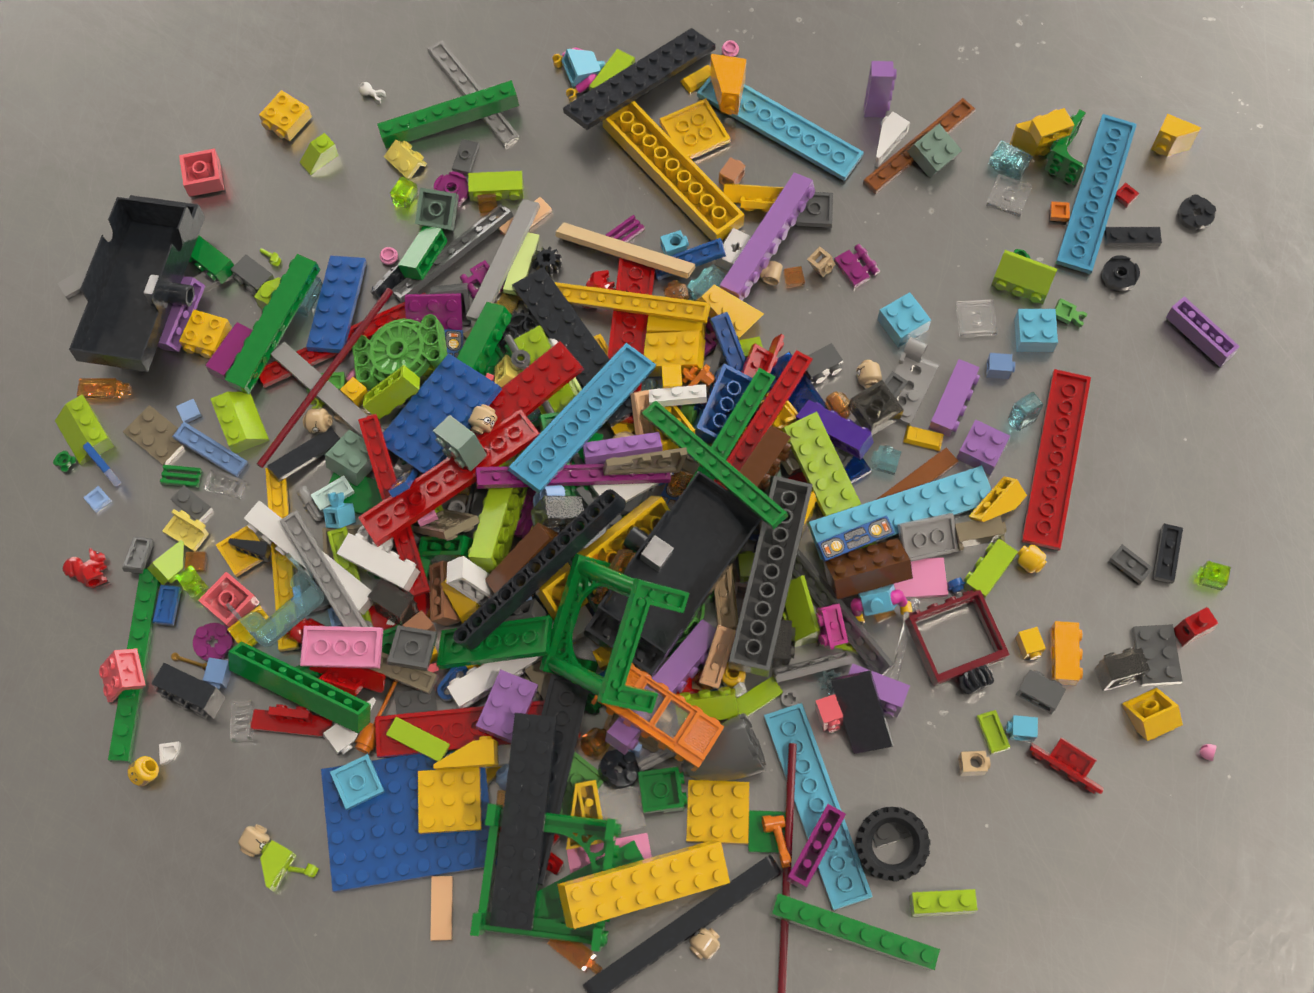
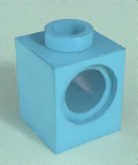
(673, 238)
(1022, 728)

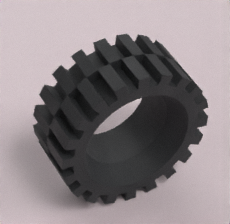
(919, 852)

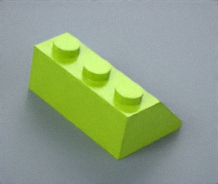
(1024, 277)
(239, 420)
(81, 425)
(801, 613)

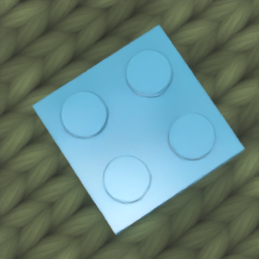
(357, 782)

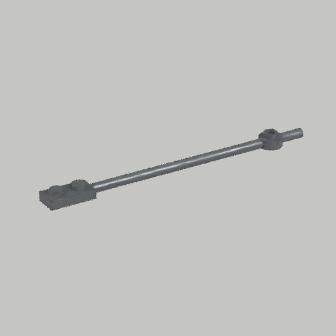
(522, 365)

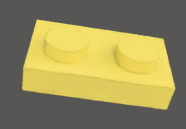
(404, 158)
(185, 529)

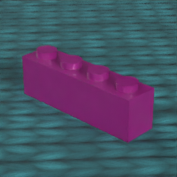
(816, 847)

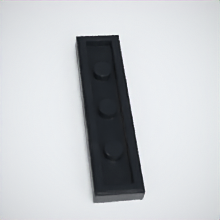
(303, 455)

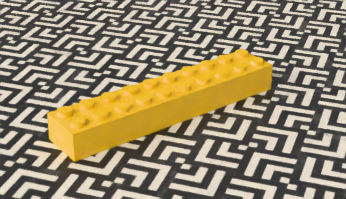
(674, 172)

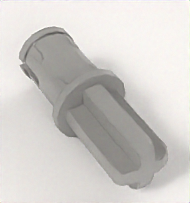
(309, 504)

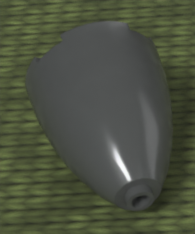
(733, 754)

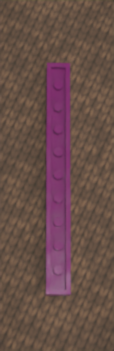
(569, 476)

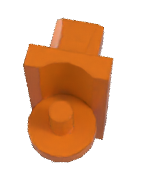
(703, 375)

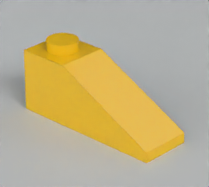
(1001, 499)
(473, 755)

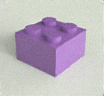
(983, 447)

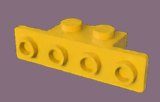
(752, 196)

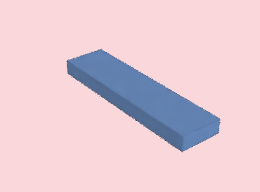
(210, 449)

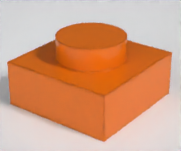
(1059, 211)

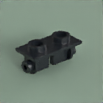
(391, 279)

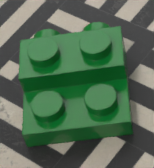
(662, 790)

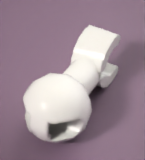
(366, 89)

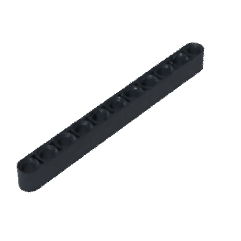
(539, 569)
(684, 927)

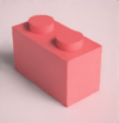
(829, 713)

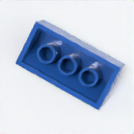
(721, 401)

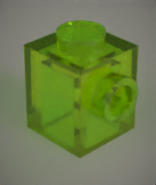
(404, 193)
(1214, 575)
(191, 581)

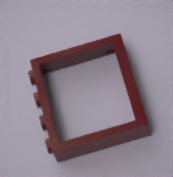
(1001, 651)

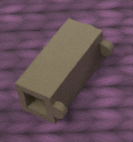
(979, 532)

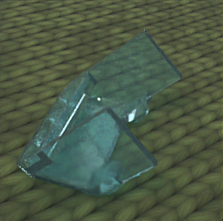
(307, 599)

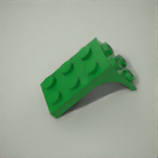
(1060, 161)

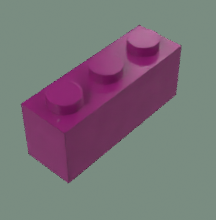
(225, 354)

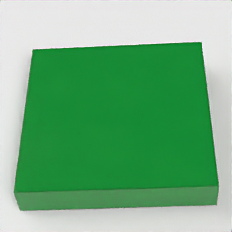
(759, 840)

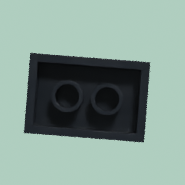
(188, 691)

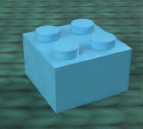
(904, 319)
(1036, 330)

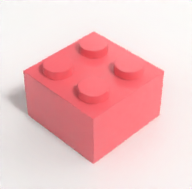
(201, 172)
(228, 590)

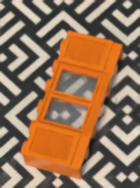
(673, 721)

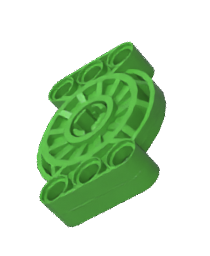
(379, 356)

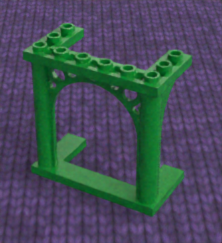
(581, 671)
(566, 825)

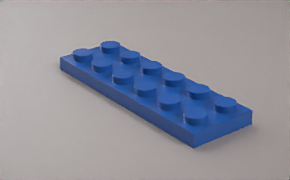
(336, 304)

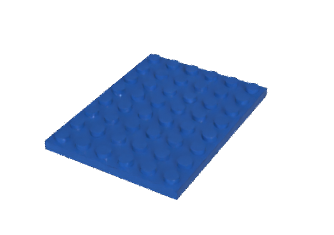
(382, 838)

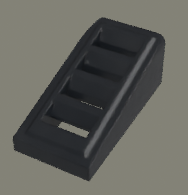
(257, 549)

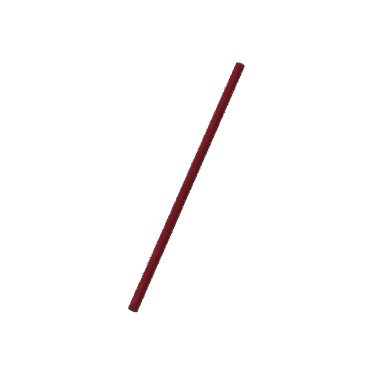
(324, 378)
(788, 838)

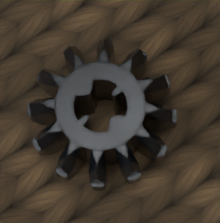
(548, 259)
(976, 679)

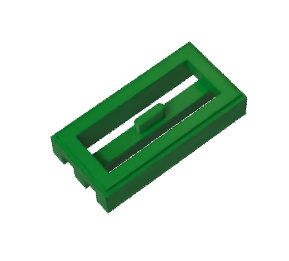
(164, 481)

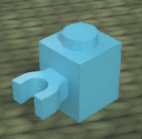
(340, 513)

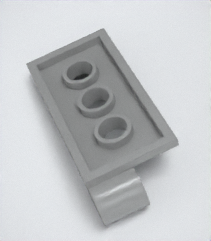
(913, 359)

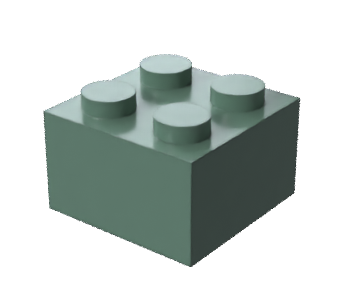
(934, 150)
(437, 209)
(459, 443)
(349, 458)

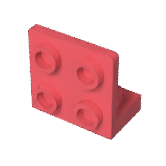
(121, 672)

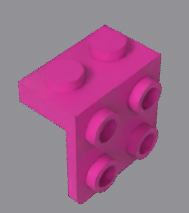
(831, 626)

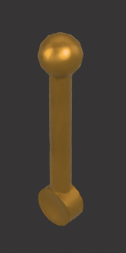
(175, 657)

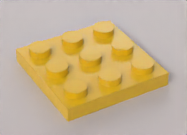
(695, 129)
(449, 800)
(718, 812)

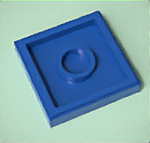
(101, 464)

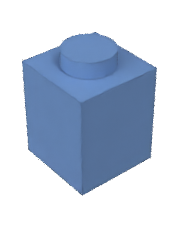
(999, 366)
(217, 673)

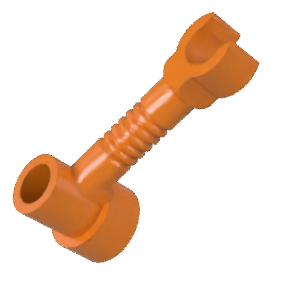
(774, 824)

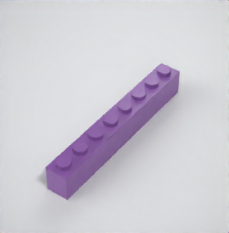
(768, 236)
(673, 674)

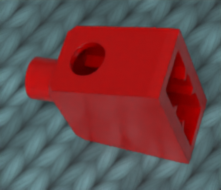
(1198, 625)

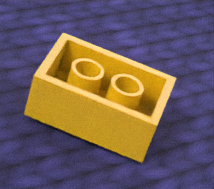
(675, 348)

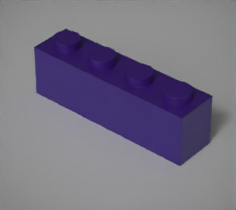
(841, 431)

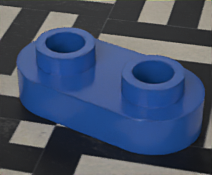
(449, 677)

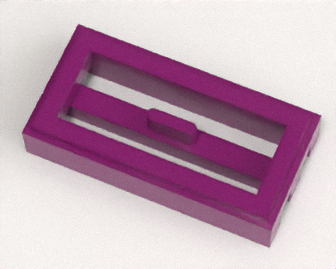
(631, 220)

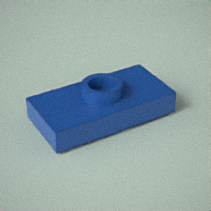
(167, 605)

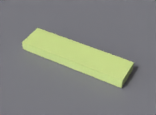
(522, 262)

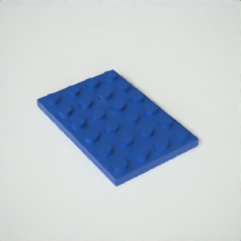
(448, 391)

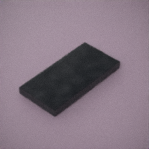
(862, 712)

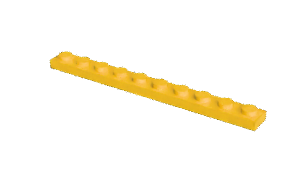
(635, 302)
(282, 569)

